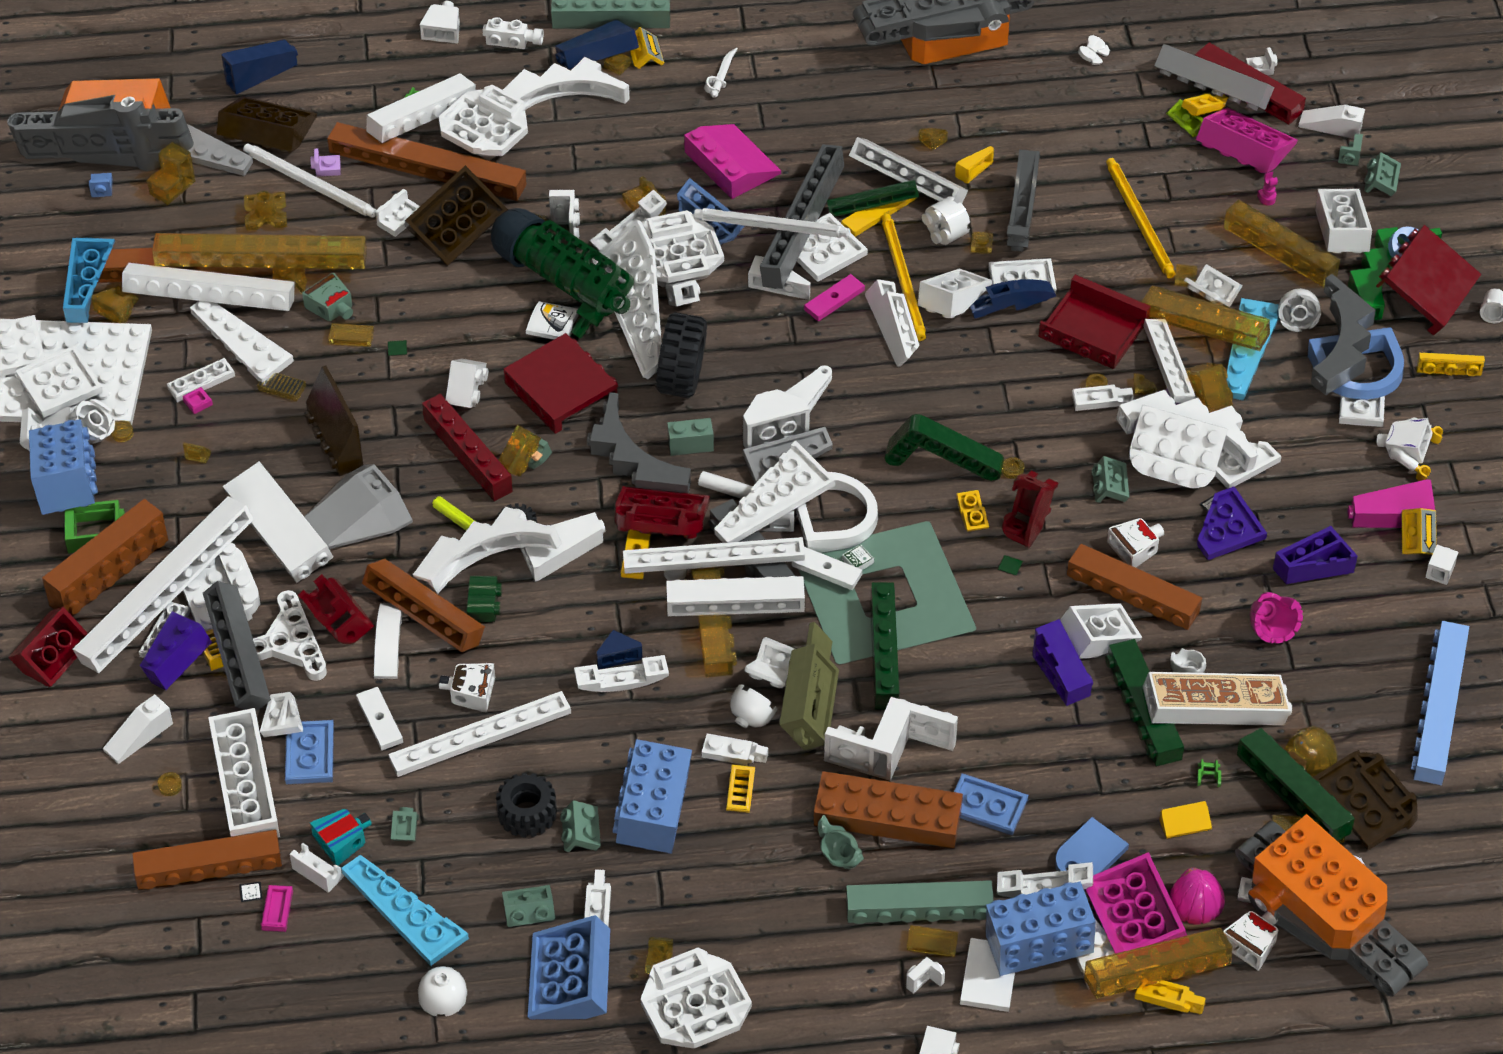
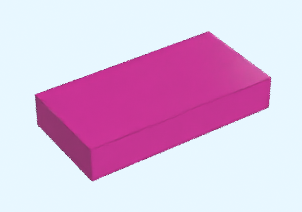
(277, 908)

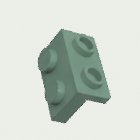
(580, 826)

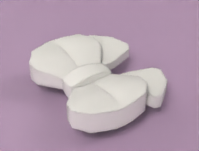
(1094, 45)

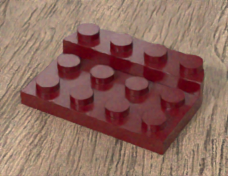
(660, 512)

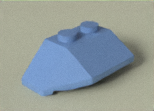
(695, 197)

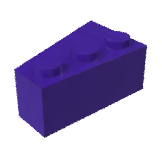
(1315, 558)
(174, 650)
(1061, 663)

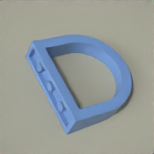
(1380, 340)

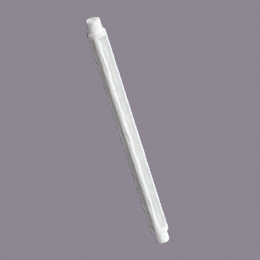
(310, 180)
(772, 222)

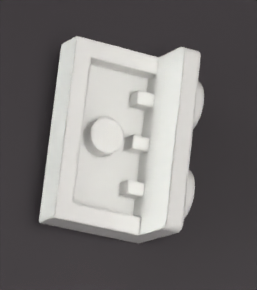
(394, 212)

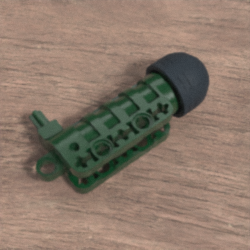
(526, 241)

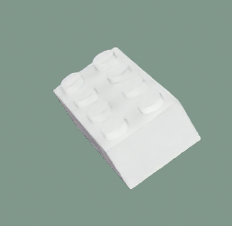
(1343, 220)

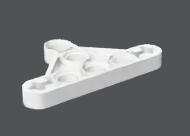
(294, 647)

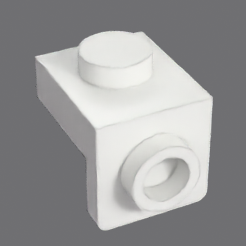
(922, 973)

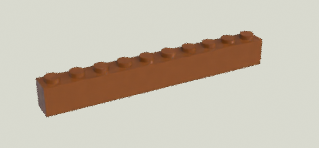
(424, 160)

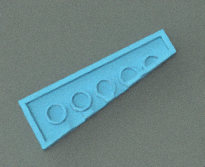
(1243, 360)
(415, 921)

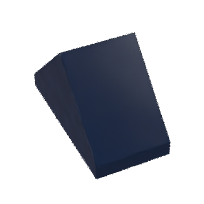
(618, 650)

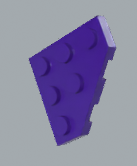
(1229, 525)

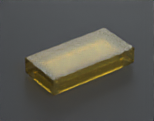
(351, 334)
(932, 941)

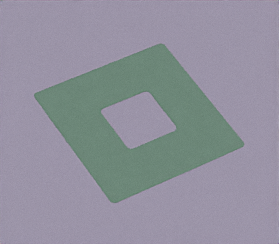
(939, 606)

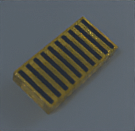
(283, 386)

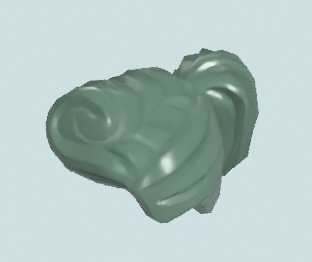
(838, 845)

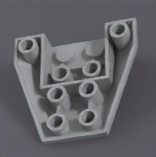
(359, 509)

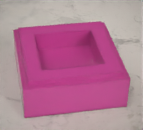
(197, 400)

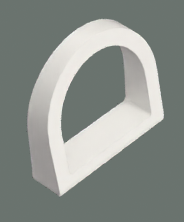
(847, 538)

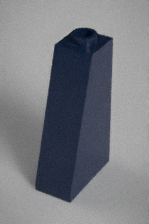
(597, 44)
(257, 64)

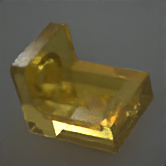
(658, 951)

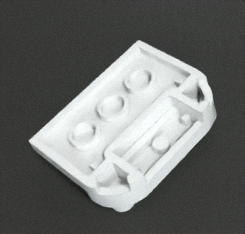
(1176, 447)
(227, 568)

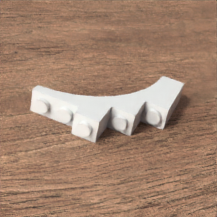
(559, 81)
(1235, 440)
(480, 540)

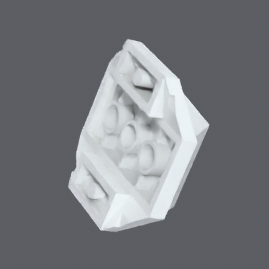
(485, 122)
(683, 247)
(690, 981)

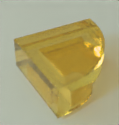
(1143, 385)

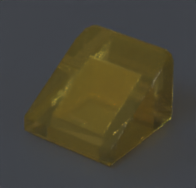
(196, 453)

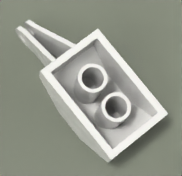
(786, 413)

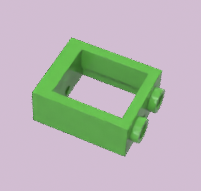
(93, 512)

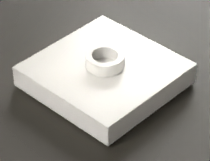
(1362, 411)

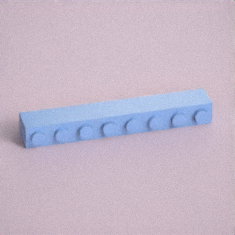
(1441, 703)

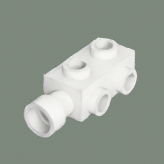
(511, 34)

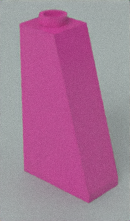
(1385, 506)

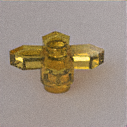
(265, 208)

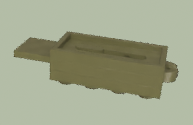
(810, 691)

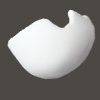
(1188, 661)

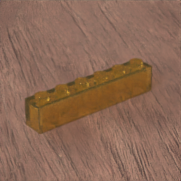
(1280, 242)
(1208, 318)
(714, 633)
(1158, 963)

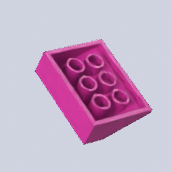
(1245, 139)
(729, 158)
(1134, 905)

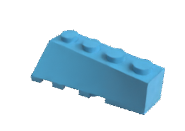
(84, 270)

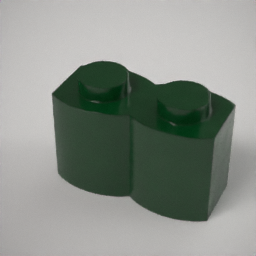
(482, 598)

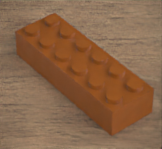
(106, 558)
(889, 809)

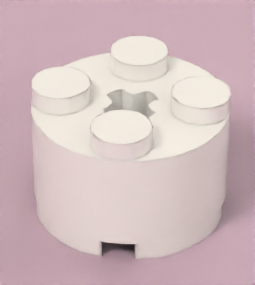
(946, 221)

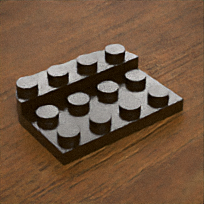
(1371, 795)

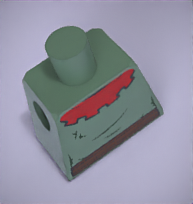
(329, 298)

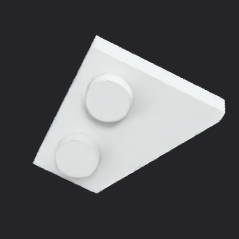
(281, 716)

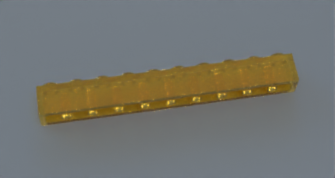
(259, 251)

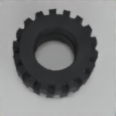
(526, 820)

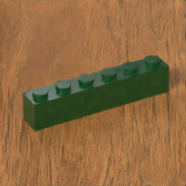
(884, 643)
(1130, 673)
(1294, 784)

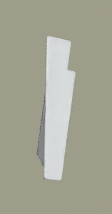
(893, 319)

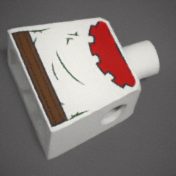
(1135, 541)
(1253, 937)

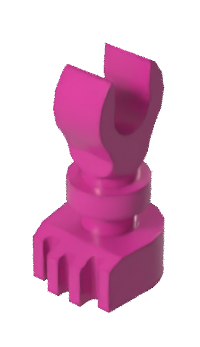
(1267, 195)

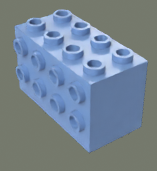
(62, 466)
(652, 796)
(1040, 928)

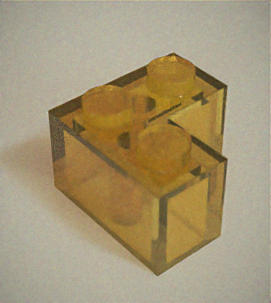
(174, 176)
(1211, 385)

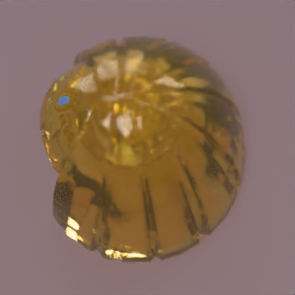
(1315, 747)

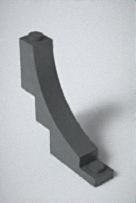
(1352, 318)

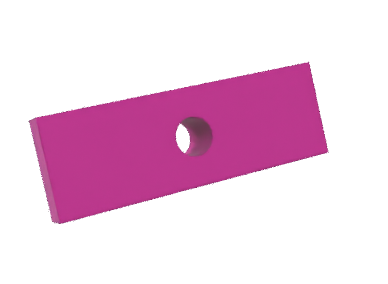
(834, 297)

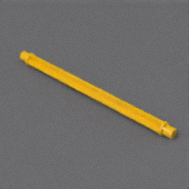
(1140, 218)
(903, 275)

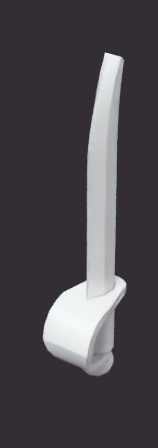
(718, 82)

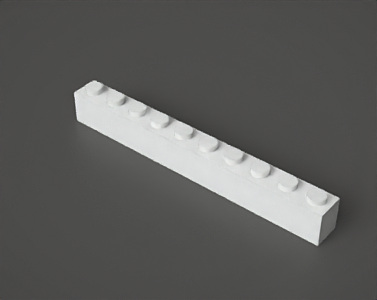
(163, 584)

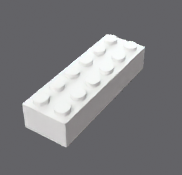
(243, 773)

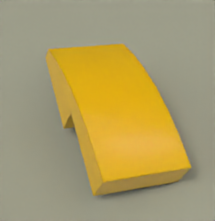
(971, 510)

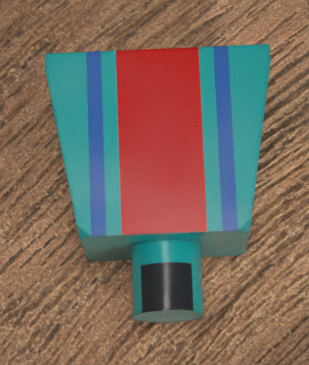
(340, 834)

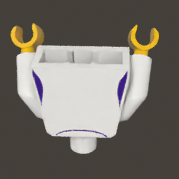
(1409, 443)

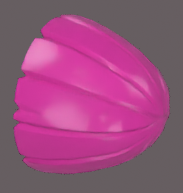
(1275, 617)
(1197, 896)

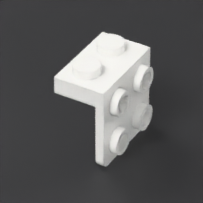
(563, 209)
(1215, 286)
(31, 421)
(771, 663)

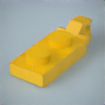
(1204, 104)
(1171, 996)

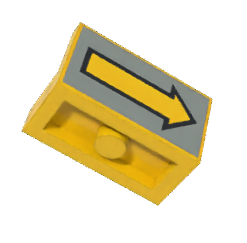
(647, 50)
(1418, 531)

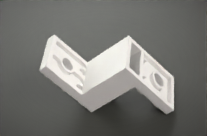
(882, 754)

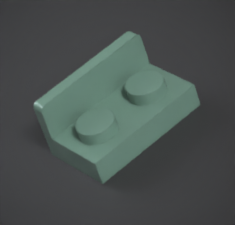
(1382, 174)
(1110, 480)
(528, 906)

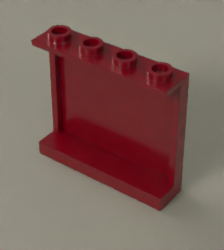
(1430, 276)
(1095, 322)
(558, 380)

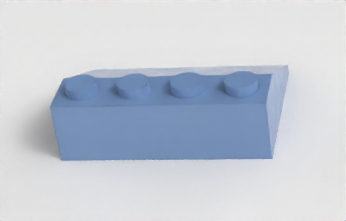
(570, 970)

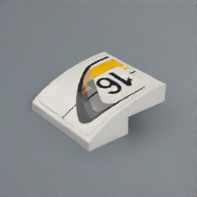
(551, 320)

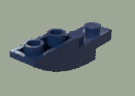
(1019, 293)

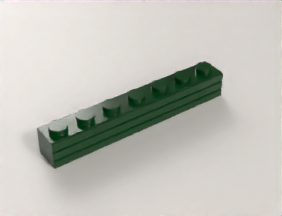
(873, 198)

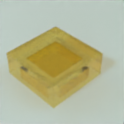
(1184, 271)

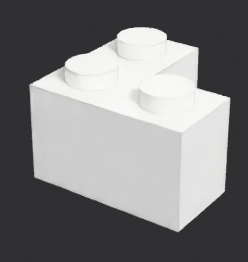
(464, 381)

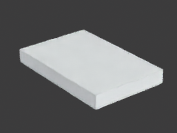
(1022, 269)
(982, 982)

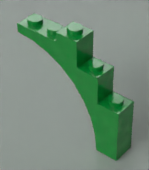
(1364, 280)

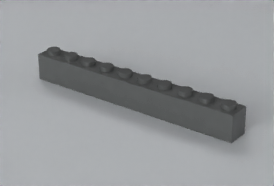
(806, 207)

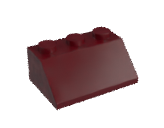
(49, 647)

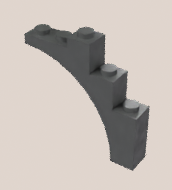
(1023, 200)
(630, 460)

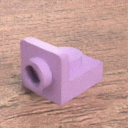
(326, 164)

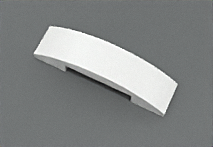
(649, 207)
(387, 642)
(623, 677)
(1015, 883)

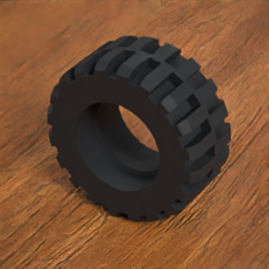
(681, 355)

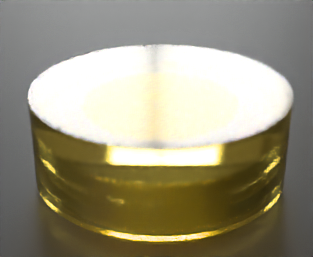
(1096, 380)
(122, 431)
(1013, 467)
(169, 784)

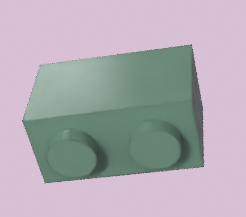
(690, 436)

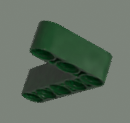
(945, 443)

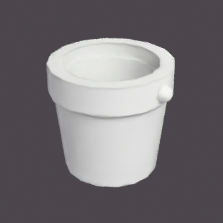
(1492, 306)

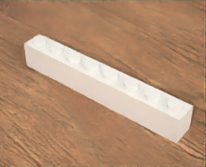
(208, 286)

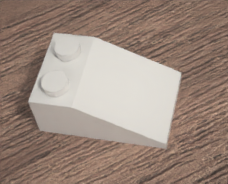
(951, 292)
(1097, 627)

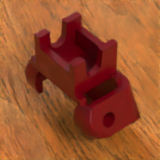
(1033, 500)
(329, 603)

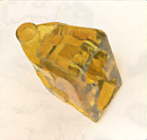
(114, 304)

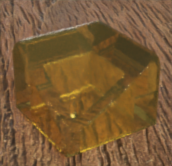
(933, 137)

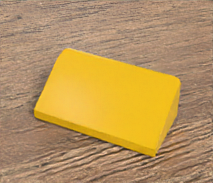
(1185, 819)

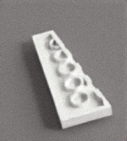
(249, 346)

